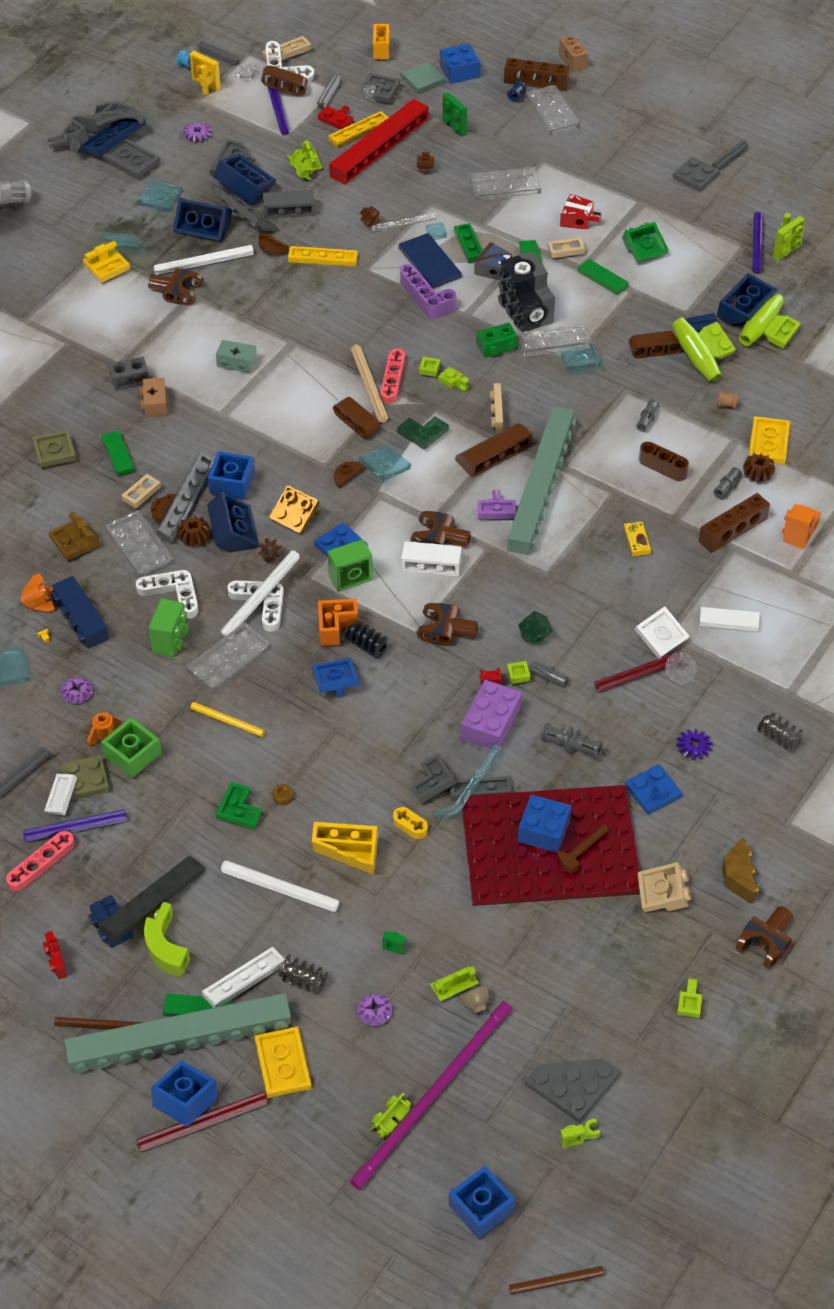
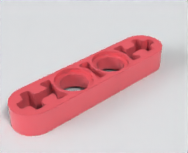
(395, 376)
(42, 862)

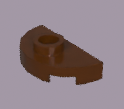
(271, 245)
(346, 472)
(160, 507)

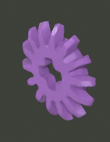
(204, 131)

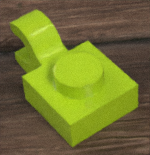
(453, 378)
(689, 1001)
(575, 1135)

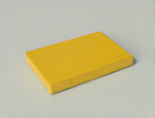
(770, 438)
(282, 1062)

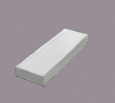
(729, 619)

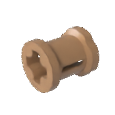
(727, 400)

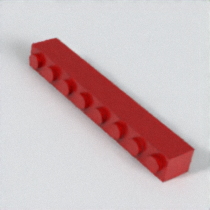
(378, 141)

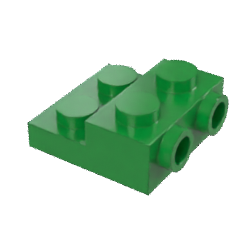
(645, 242)

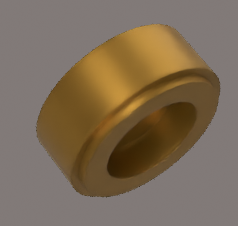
(282, 794)

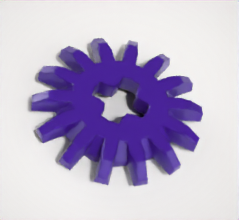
(703, 744)

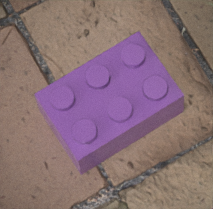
(491, 715)

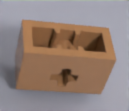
(573, 53)
(154, 397)

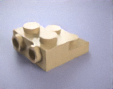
(664, 888)

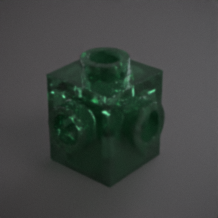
(535, 628)

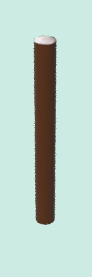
(92, 1023)
(556, 1280)

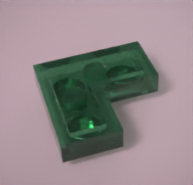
(423, 435)

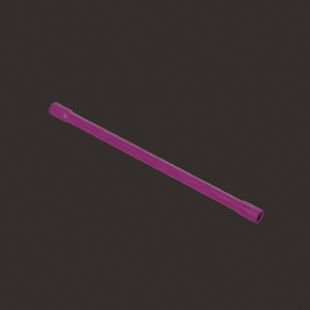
(406, 1124)

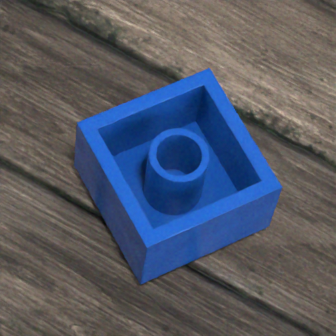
(459, 63)
(231, 474)
(544, 823)
(184, 1093)
(481, 1202)

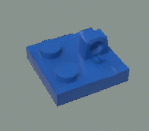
(335, 538)
(335, 676)
(653, 789)

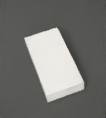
(60, 794)

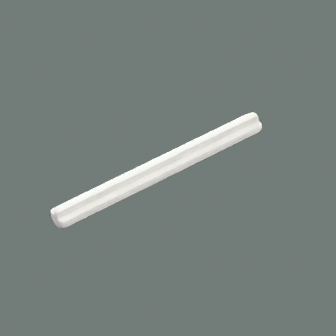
(204, 259)
(263, 590)
(280, 886)

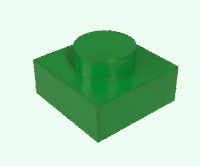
(394, 942)

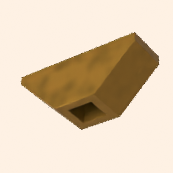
(739, 871)

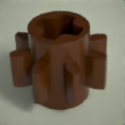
(425, 162)
(370, 216)
(264, 551)

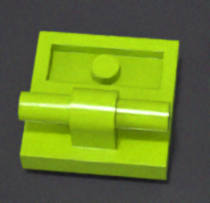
(788, 236)

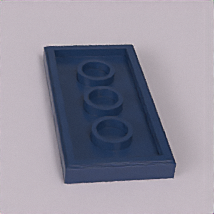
(110, 136)
(430, 260)

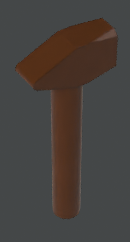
(569, 861)

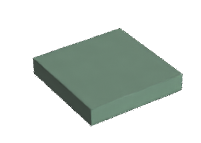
(422, 77)

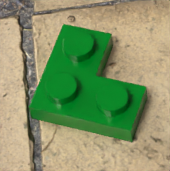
(235, 810)

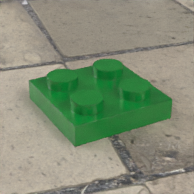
(454, 114)

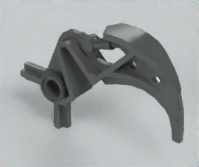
(104, 115)

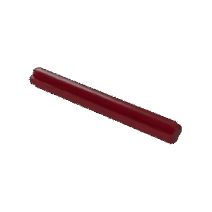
(631, 674)

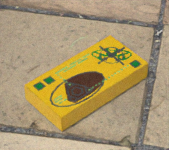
(637, 539)

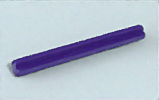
(279, 112)
(757, 242)
(75, 825)

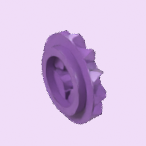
(73, 696)
(367, 1015)

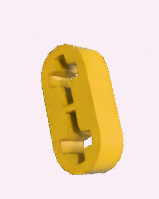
(408, 825)

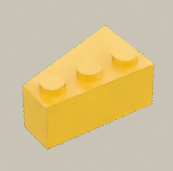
(347, 844)

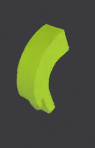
(164, 955)

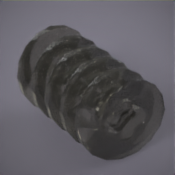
(780, 732)
(302, 976)

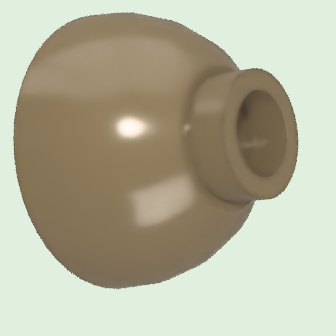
(475, 999)

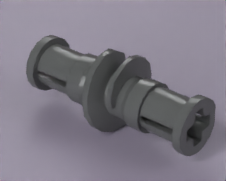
(571, 741)

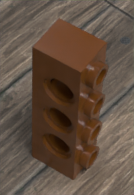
(536, 73)
(734, 522)

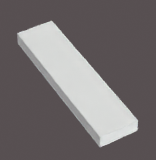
(243, 978)

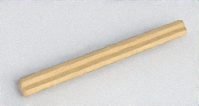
(369, 384)

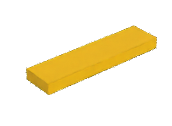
(356, 130)
(322, 256)

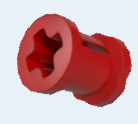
(493, 676)

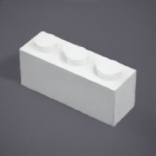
(431, 558)

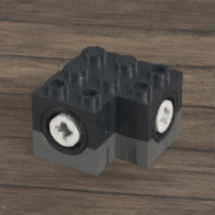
(526, 292)

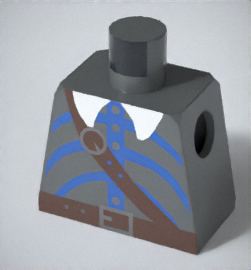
(489, 261)

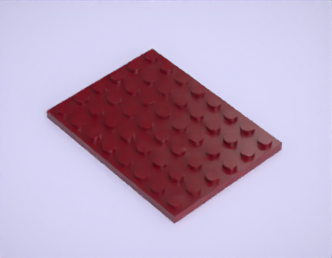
(520, 873)

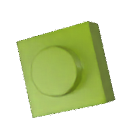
(429, 366)
(518, 672)

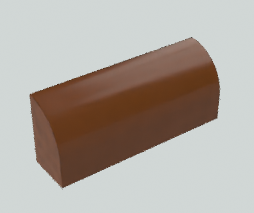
(495, 450)

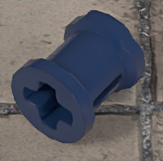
(516, 90)

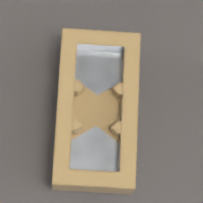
(566, 247)
(141, 491)

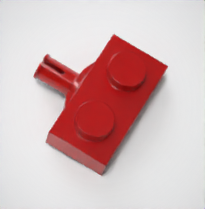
(336, 118)
(53, 948)

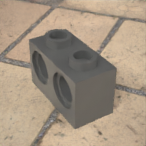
(128, 373)

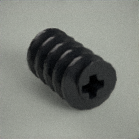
(366, 639)

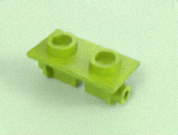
(311, 155)
(301, 164)
(455, 983)
(395, 1108)

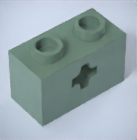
(236, 356)

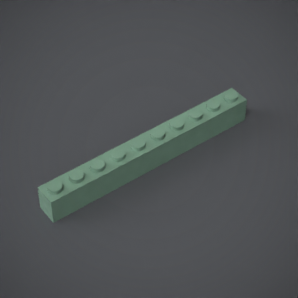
(541, 481)
(177, 1033)

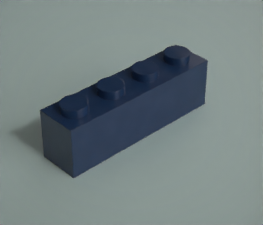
(79, 612)

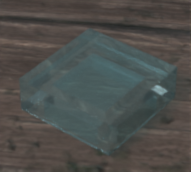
(436, 230)

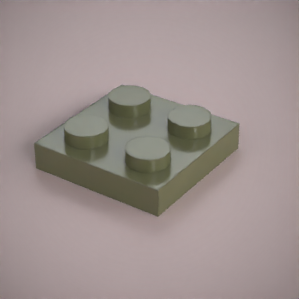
(54, 448)
(90, 776)

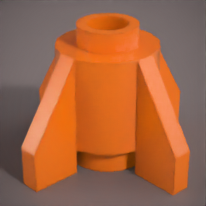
(37, 595)
(102, 726)

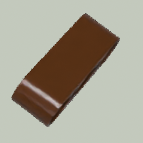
(278, 74)
(654, 344)
(356, 417)
(663, 461)

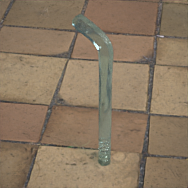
(444, 812)

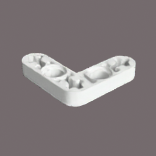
(277, 56)
(179, 586)
(271, 598)

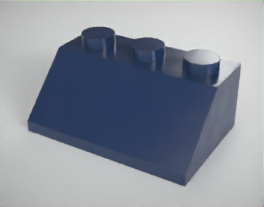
(243, 178)
(202, 219)
(745, 300)
(232, 523)

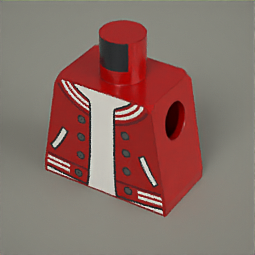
(578, 213)

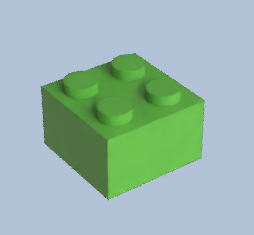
(350, 565)
(168, 627)
(131, 747)

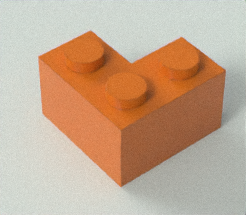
(800, 525)
(335, 616)

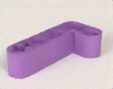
(429, 301)

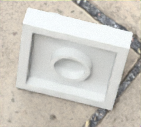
(661, 632)

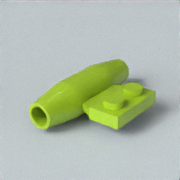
(767, 321)
(704, 346)

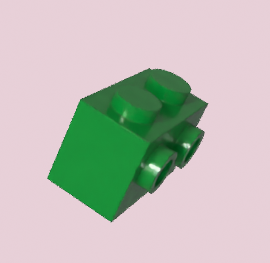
(496, 340)

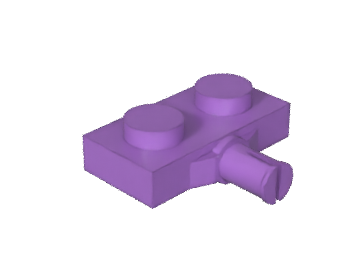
(496, 507)

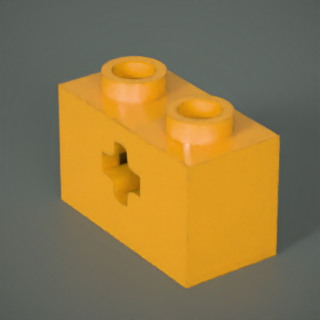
(381, 41)

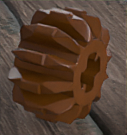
(759, 467)
(193, 531)

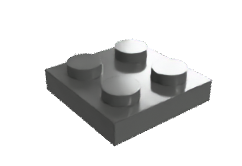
(696, 174)

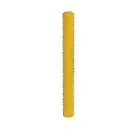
(227, 719)

